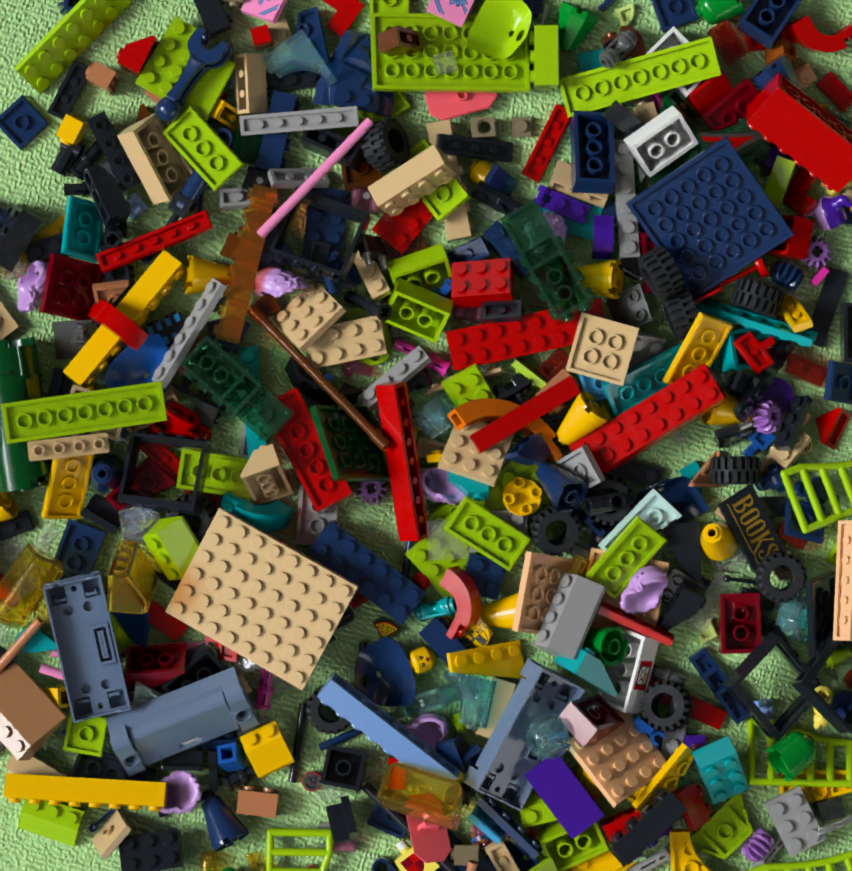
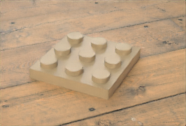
(308, 315)
(602, 349)
(464, 460)

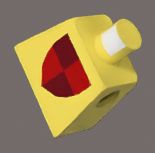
(409, 861)

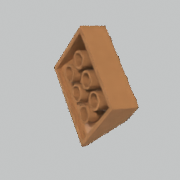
(25, 713)

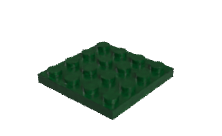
(347, 446)

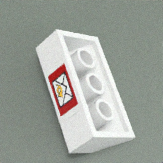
(633, 673)

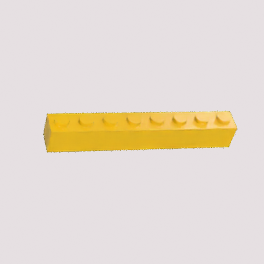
(136, 306)
(85, 791)

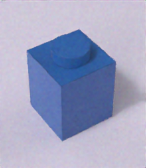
(231, 757)

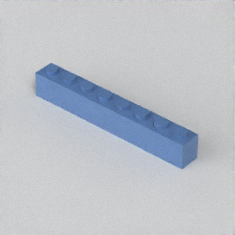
(383, 728)

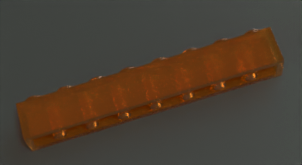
(246, 264)

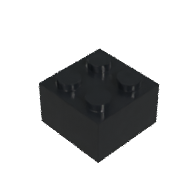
(344, 769)

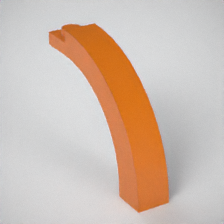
(491, 409)

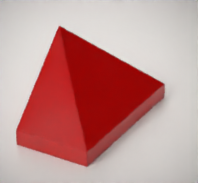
(832, 426)

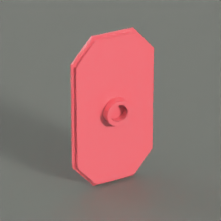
(456, 104)
(428, 840)

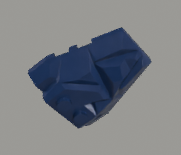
(354, 74)

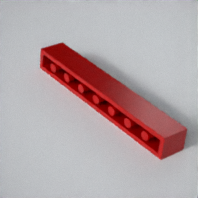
(402, 460)

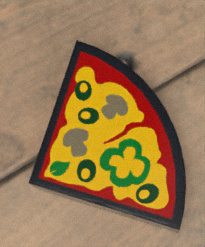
(385, 627)

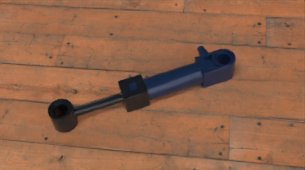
(185, 200)

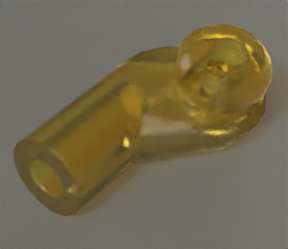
(253, 864)

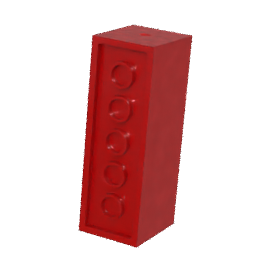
(803, 131)
(307, 456)

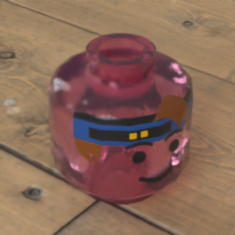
(478, 837)

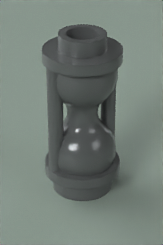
(624, 43)

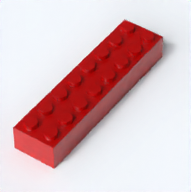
(508, 340)
(654, 419)

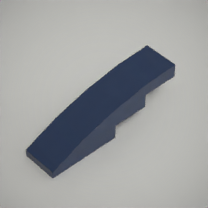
(714, 678)

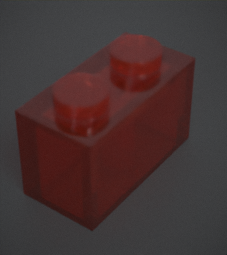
(727, 42)
(805, 370)

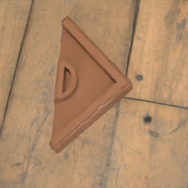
(109, 290)
(703, 477)

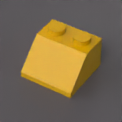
(267, 749)

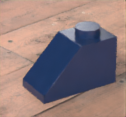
(529, 451)

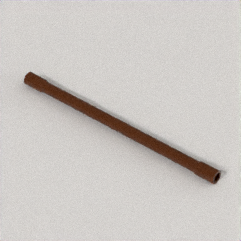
(374, 434)

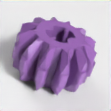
(820, 259)
(767, 417)
(374, 495)
(757, 845)

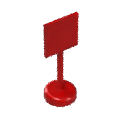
(759, 264)

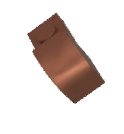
(637, 51)

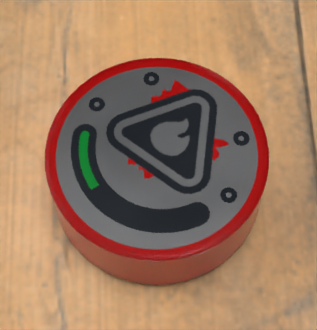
(311, 781)

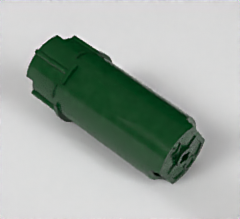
(20, 382)

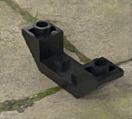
(310, 388)

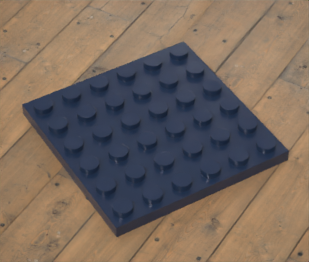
(710, 216)

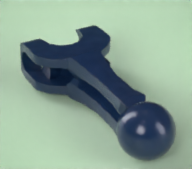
(199, 63)

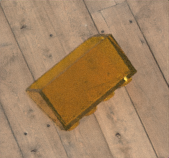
(130, 580)
(23, 585)
(421, 795)

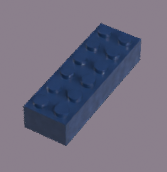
(374, 576)

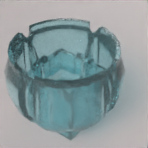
(433, 417)
(793, 619)
(547, 736)

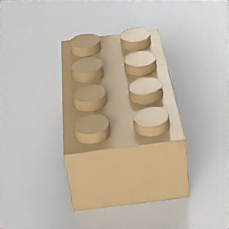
(412, 181)
(349, 343)

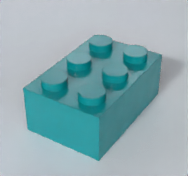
(720, 770)

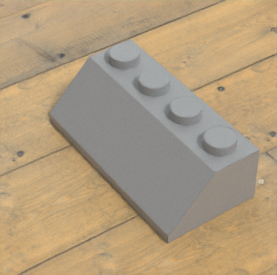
(569, 616)

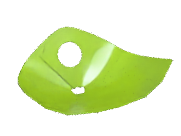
(493, 24)

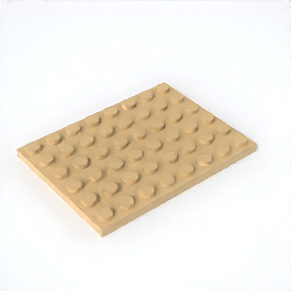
(261, 598)

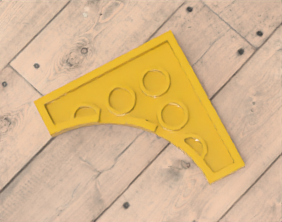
(682, 852)

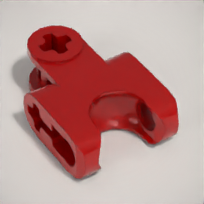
(182, 422)

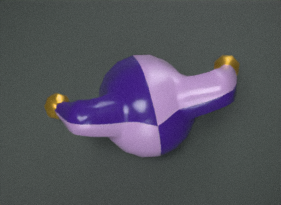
(830, 211)

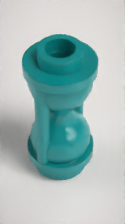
(428, 610)

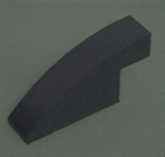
(684, 543)

